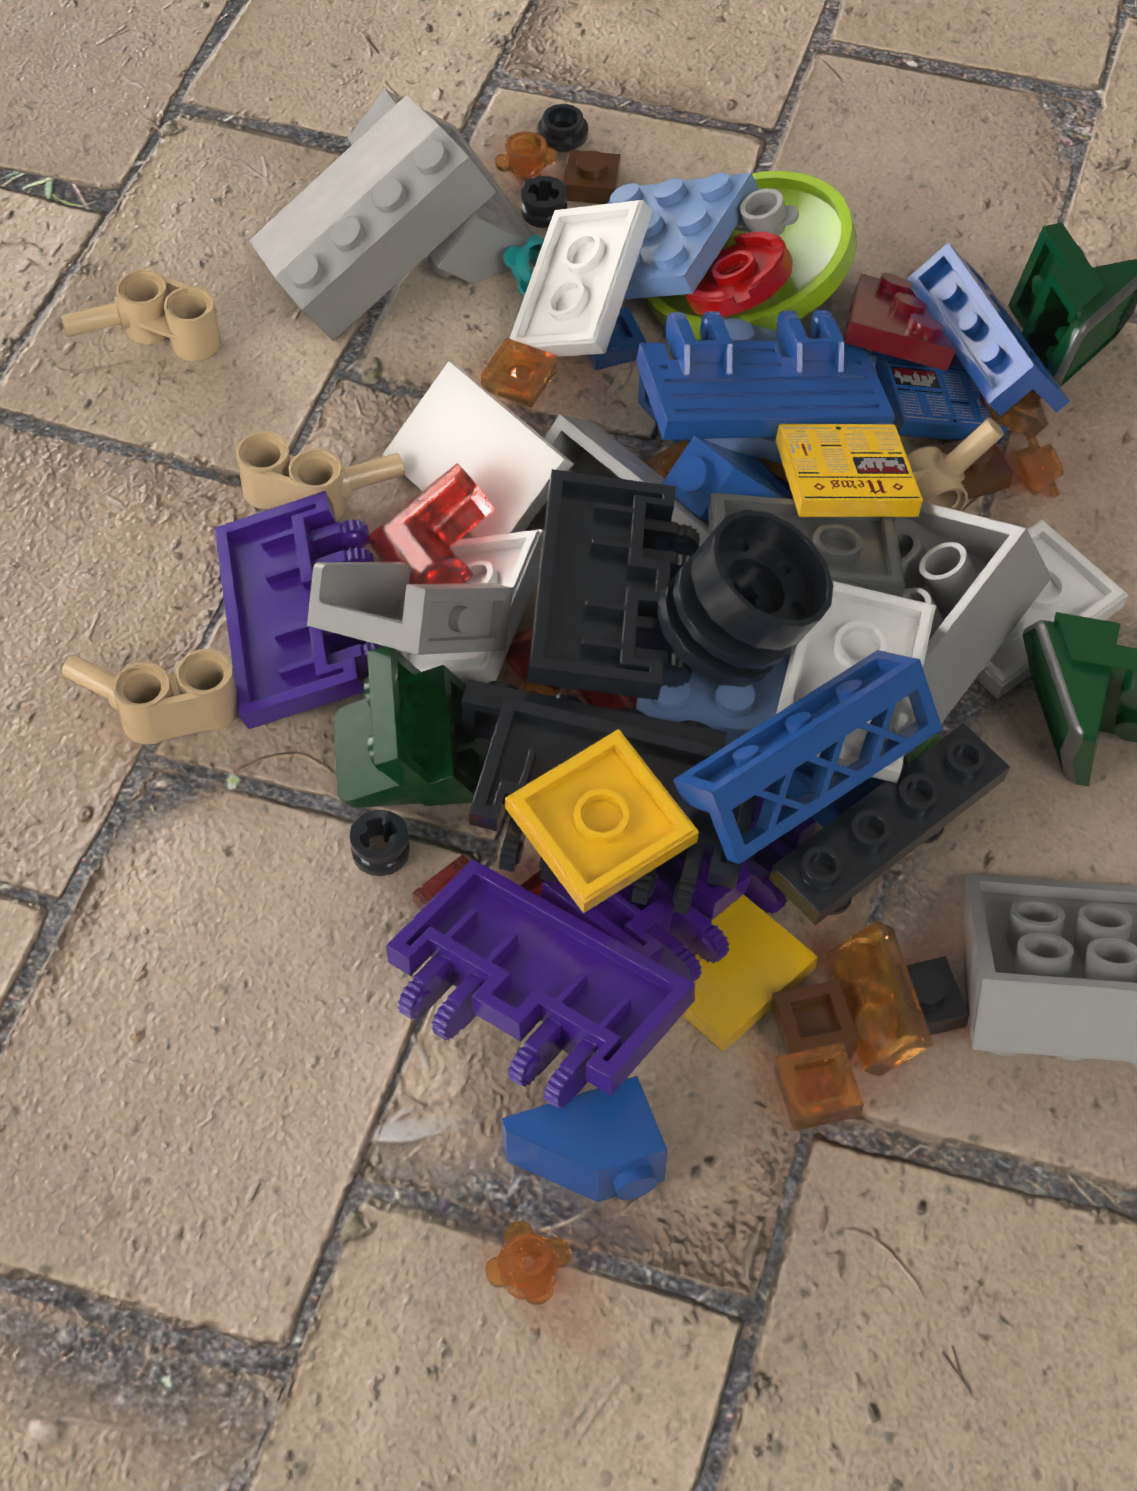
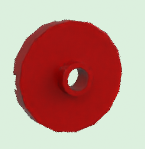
(743, 275)

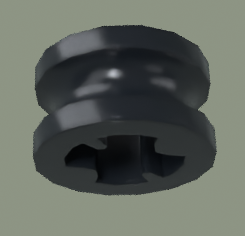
(542, 189)
(390, 827)

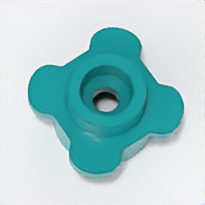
(519, 258)

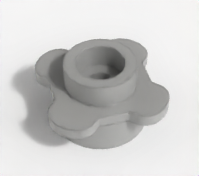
(766, 212)

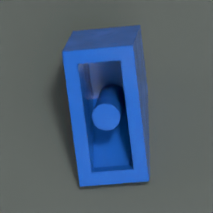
(714, 469)
(592, 1145)

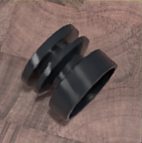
(745, 598)

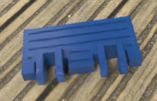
(747, 386)

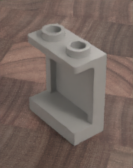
(382, 608)

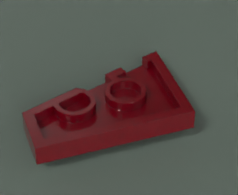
(895, 322)

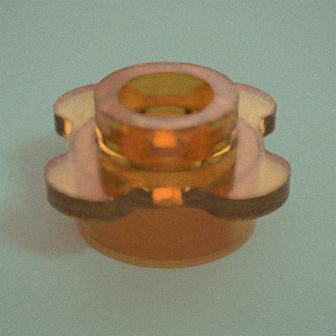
(525, 155)
(1039, 466)
(531, 1283)

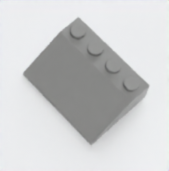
(371, 217)
(982, 585)
(1051, 967)

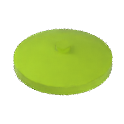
(819, 243)

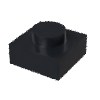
(938, 995)

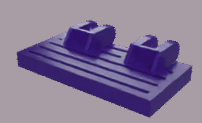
(266, 589)
(664, 933)
(534, 963)

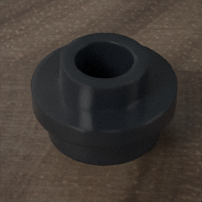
(563, 127)

